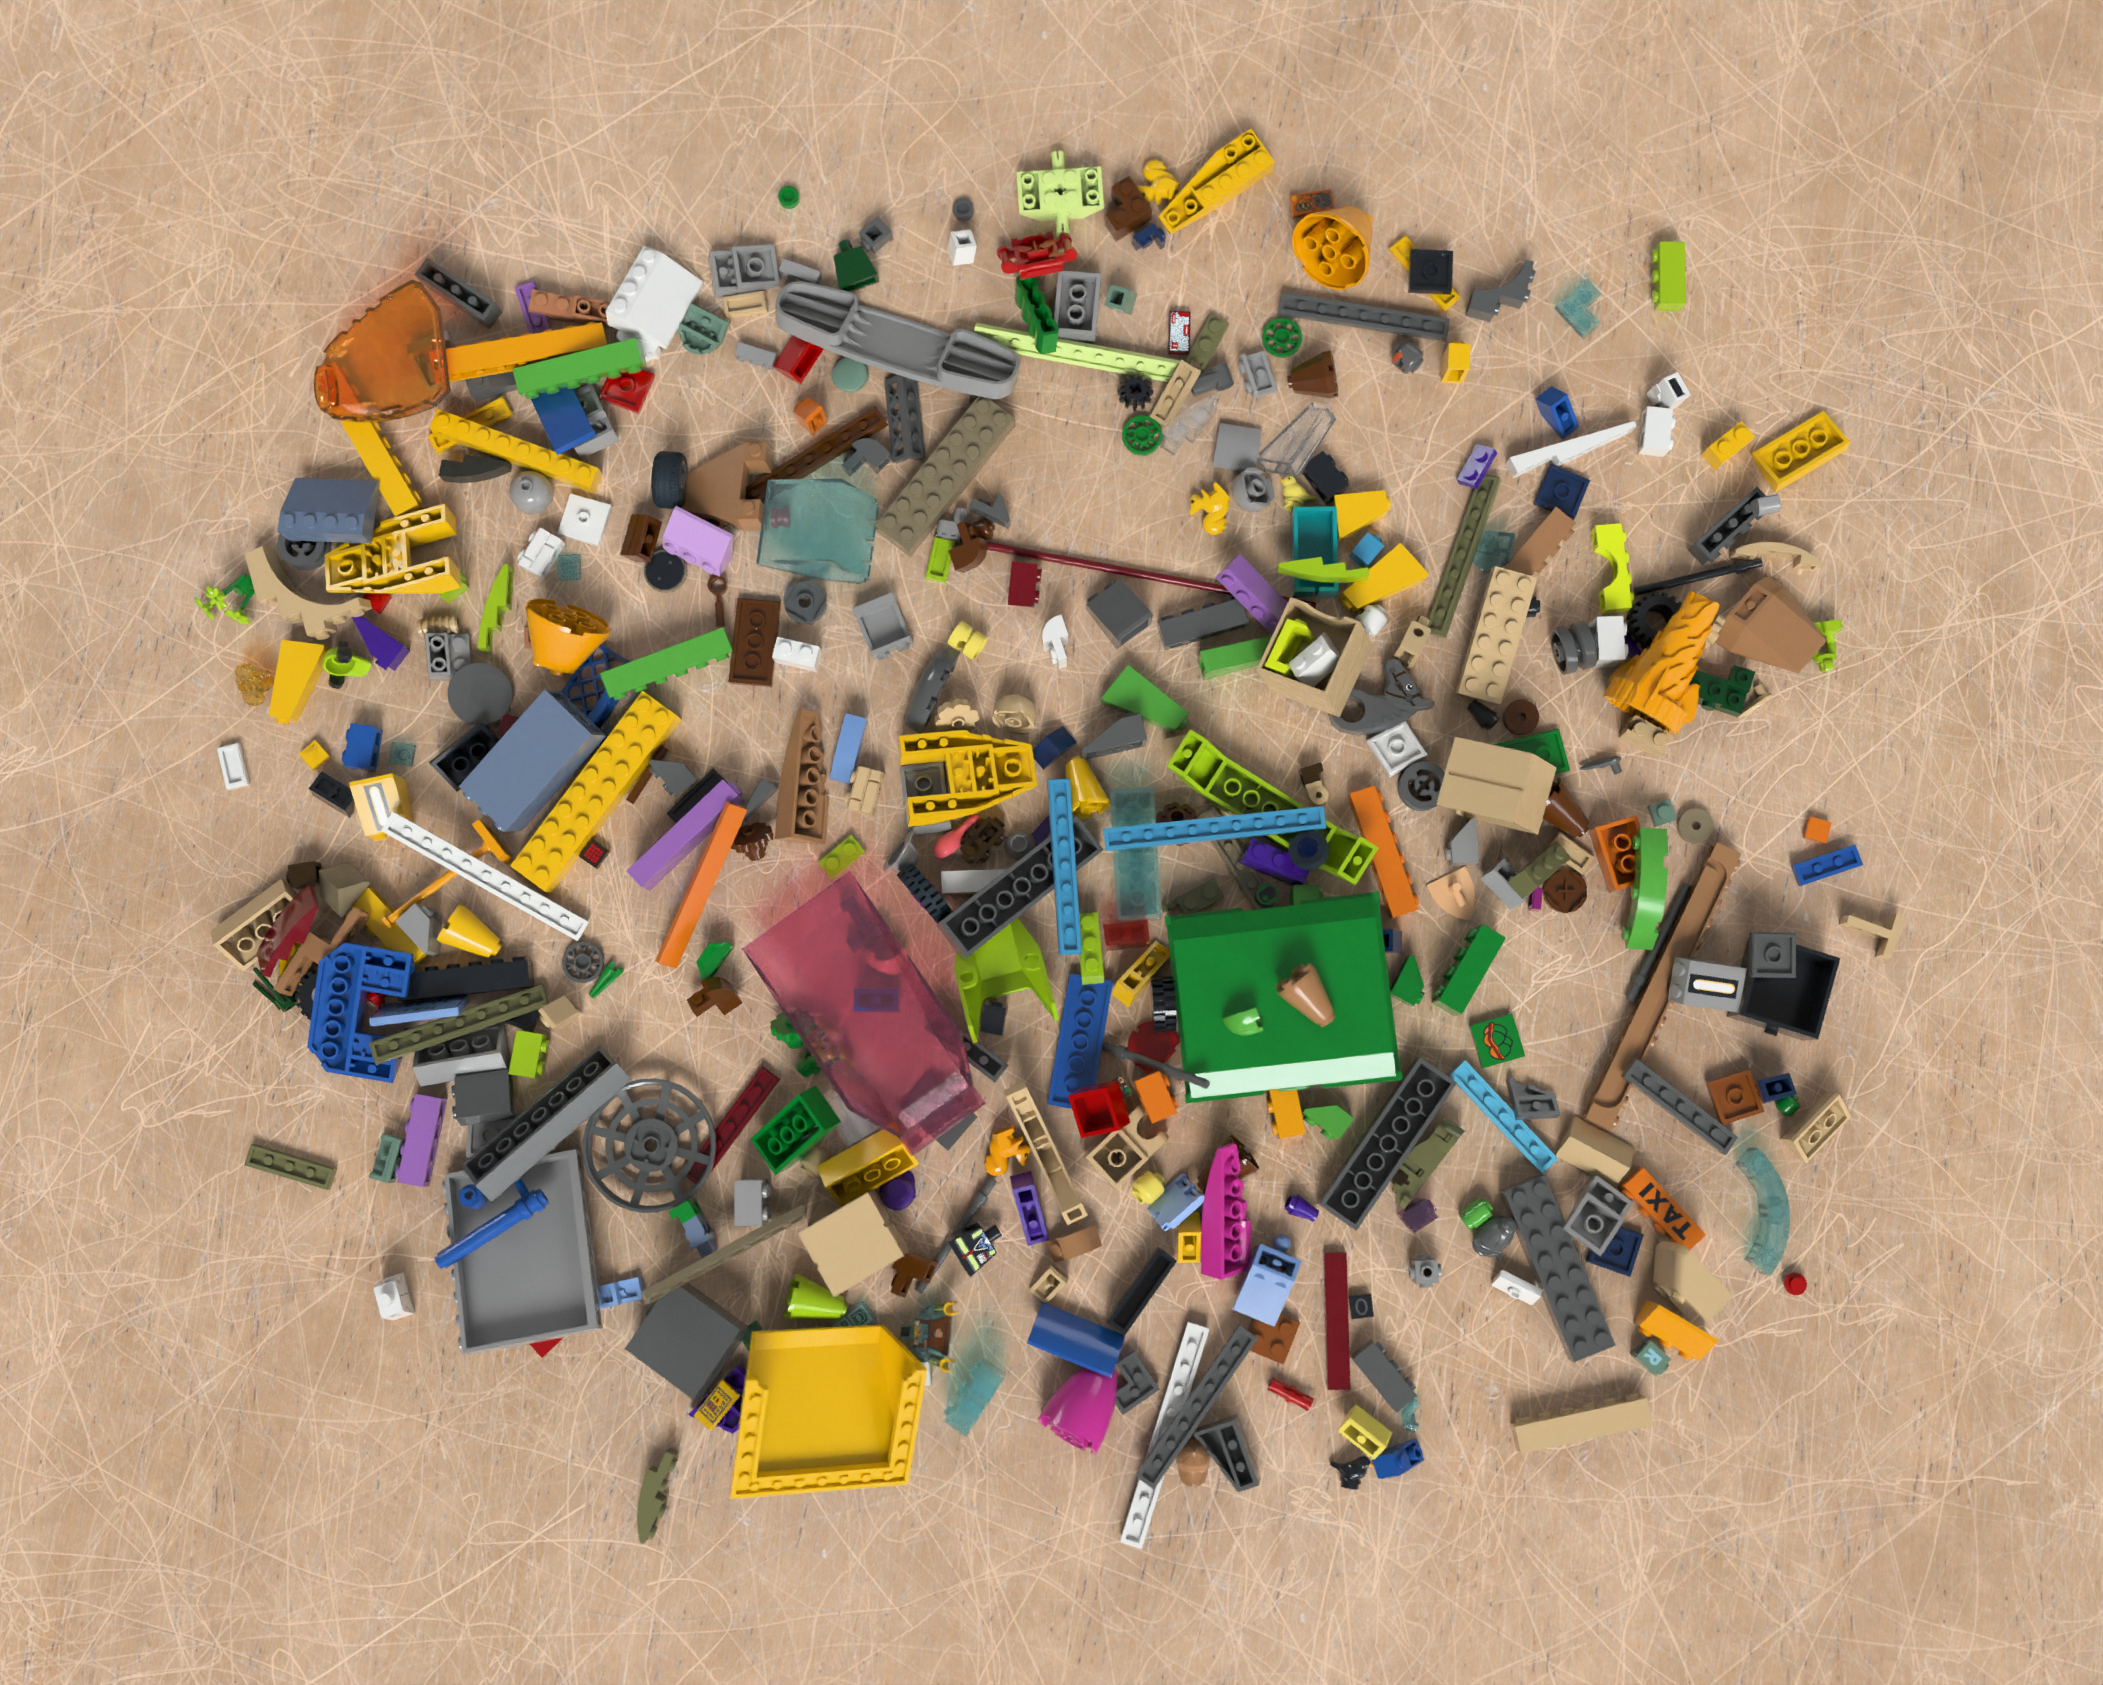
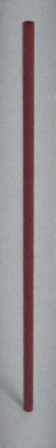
(1115, 569)

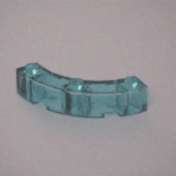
(1773, 1211)

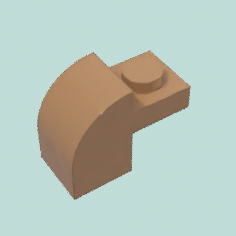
(1074, 1244)

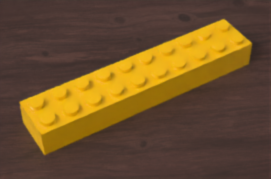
(596, 792)

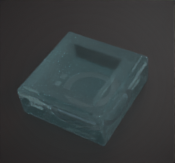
(402, 754)

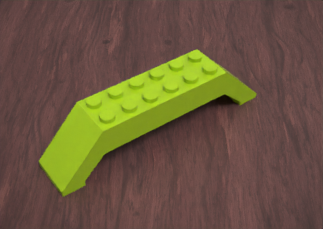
(1241, 792)

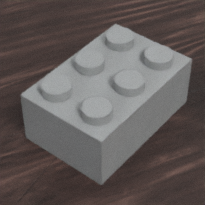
(1077, 305)

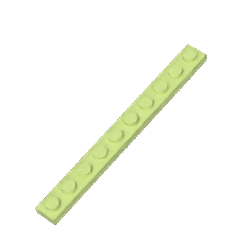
(1084, 354)

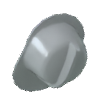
(902, 855)

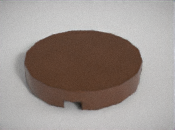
(1565, 891)

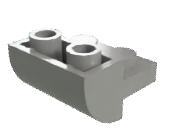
(446, 654)

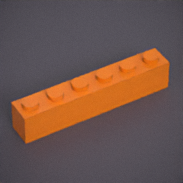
(1387, 861)

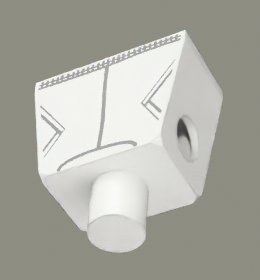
(394, 1297)

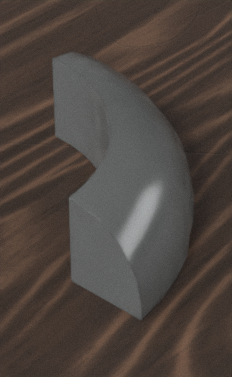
(929, 687)

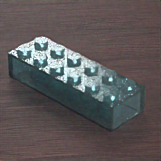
(1135, 869)

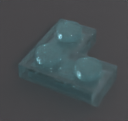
(1575, 310)

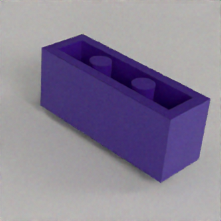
(1272, 863)

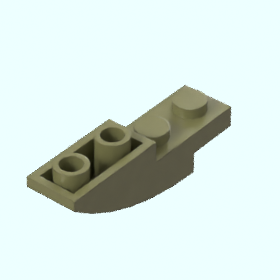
(650, 1502)

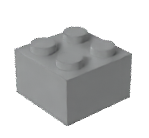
(752, 1202)

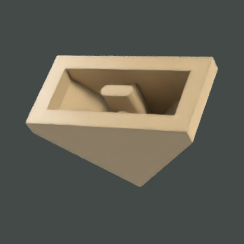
(1049, 1284)

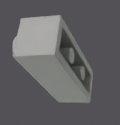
(799, 272)
(755, 356)

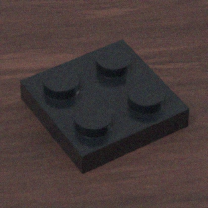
(1430, 271)

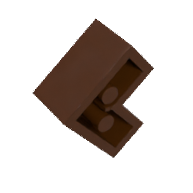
(1131, 209)

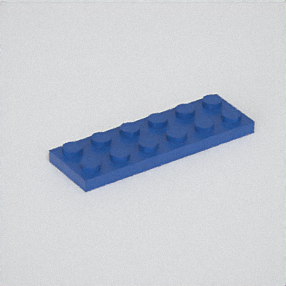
(1079, 1039)

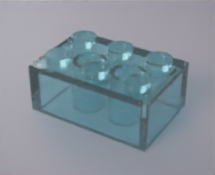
(973, 1396)

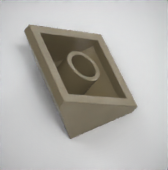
(341, 886)

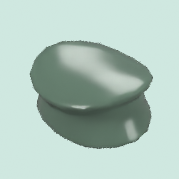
(849, 375)

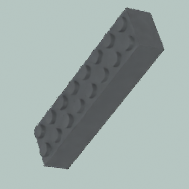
(1011, 894)
(545, 1123)
(1386, 1143)
(1557, 1268)

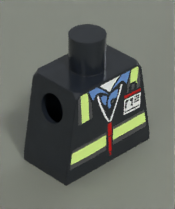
(973, 1246)

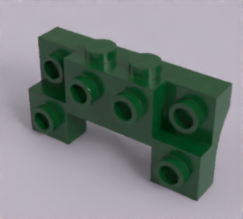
(1722, 694)

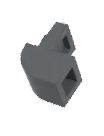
(868, 452)

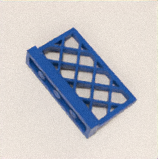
(604, 705)

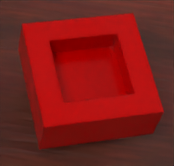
(378, 601)

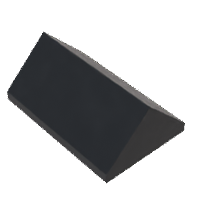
(464, 754)

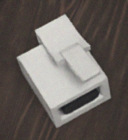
(1669, 392)

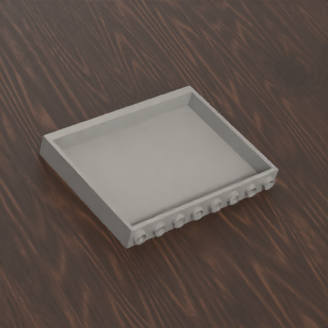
(533, 1277)

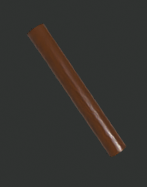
(645, 776)

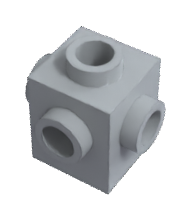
(1417, 1267)

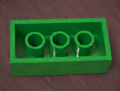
(1468, 969)
(795, 1130)

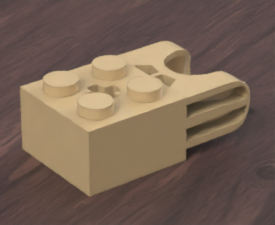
(1132, 1149)

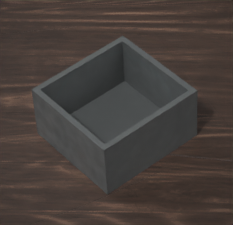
(687, 1339)

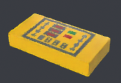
(717, 1405)

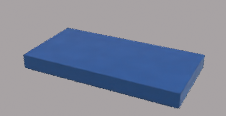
(563, 419)

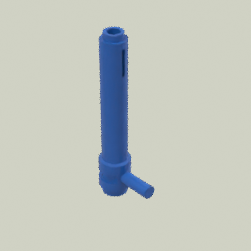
(522, 1209)

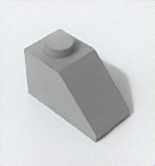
(1463, 846)

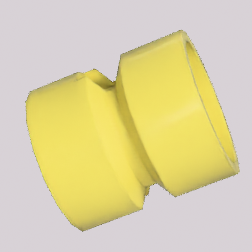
(967, 640)

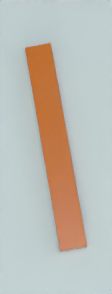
(701, 885)

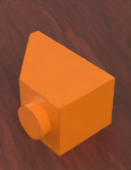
(810, 415)

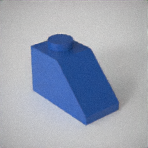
(1557, 411)

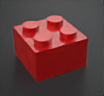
(1099, 1109)

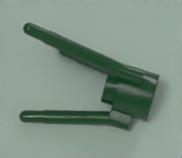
(281, 1001)

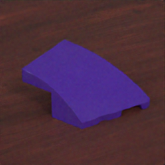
(731, 1419)

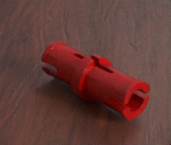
(1290, 1394)

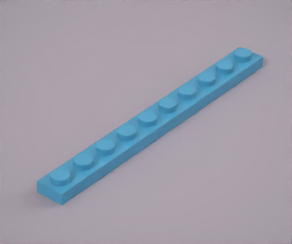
(1214, 828)

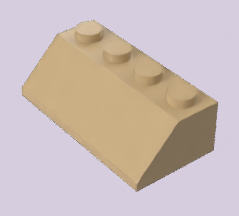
(245, 929)

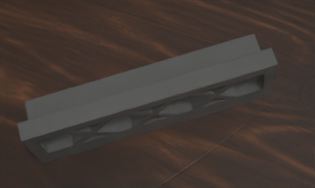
(908, 416)

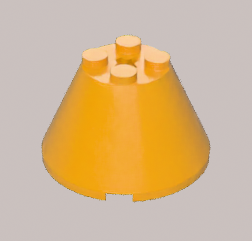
(1334, 246)
(563, 635)

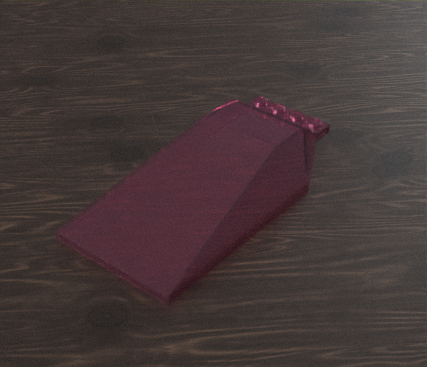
(868, 1015)

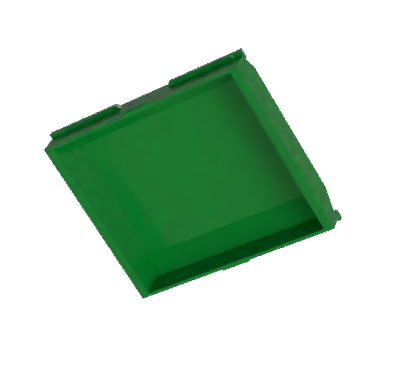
(1231, 965)

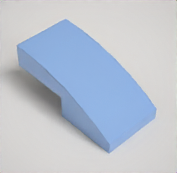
(620, 1292)

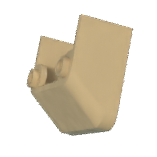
(1687, 1281)

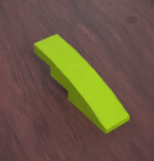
(1314, 570)
(498, 601)

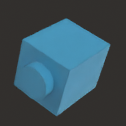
(1366, 550)

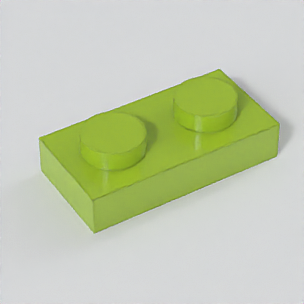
(841, 857)

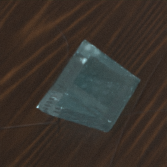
(569, 567)

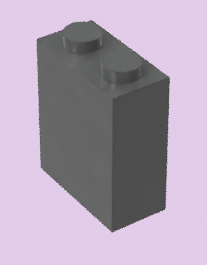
(483, 1097)

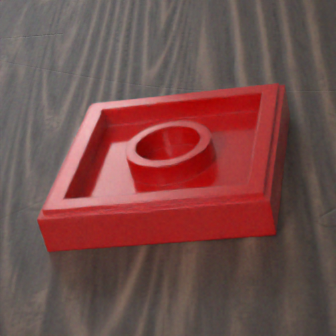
(628, 390)

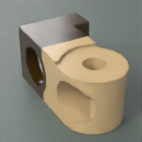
(1312, 784)

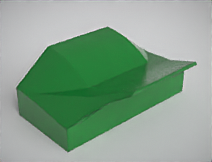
(713, 958)

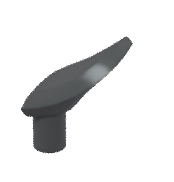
(1604, 762)

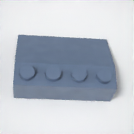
(329, 510)

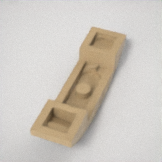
(1802, 558)

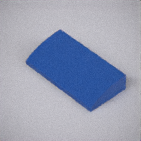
(1076, 1339)

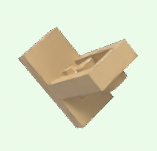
(1888, 936)

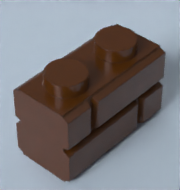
(641, 538)

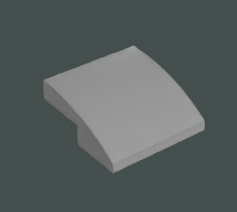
(1236, 447)

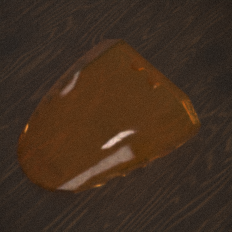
(387, 361)

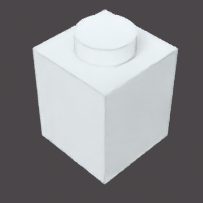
(961, 247)

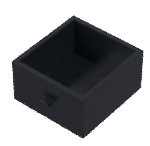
(1789, 1004)

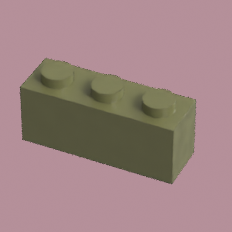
(1539, 869)

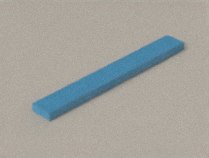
(1064, 867)

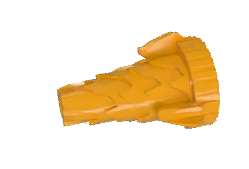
(1659, 679)

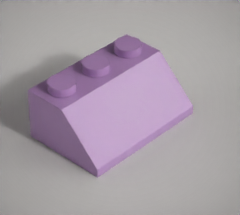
(698, 541)

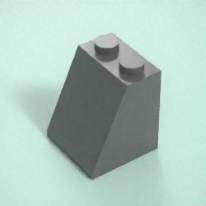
(1119, 613)

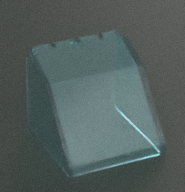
(818, 529)

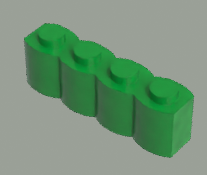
(1036, 315)

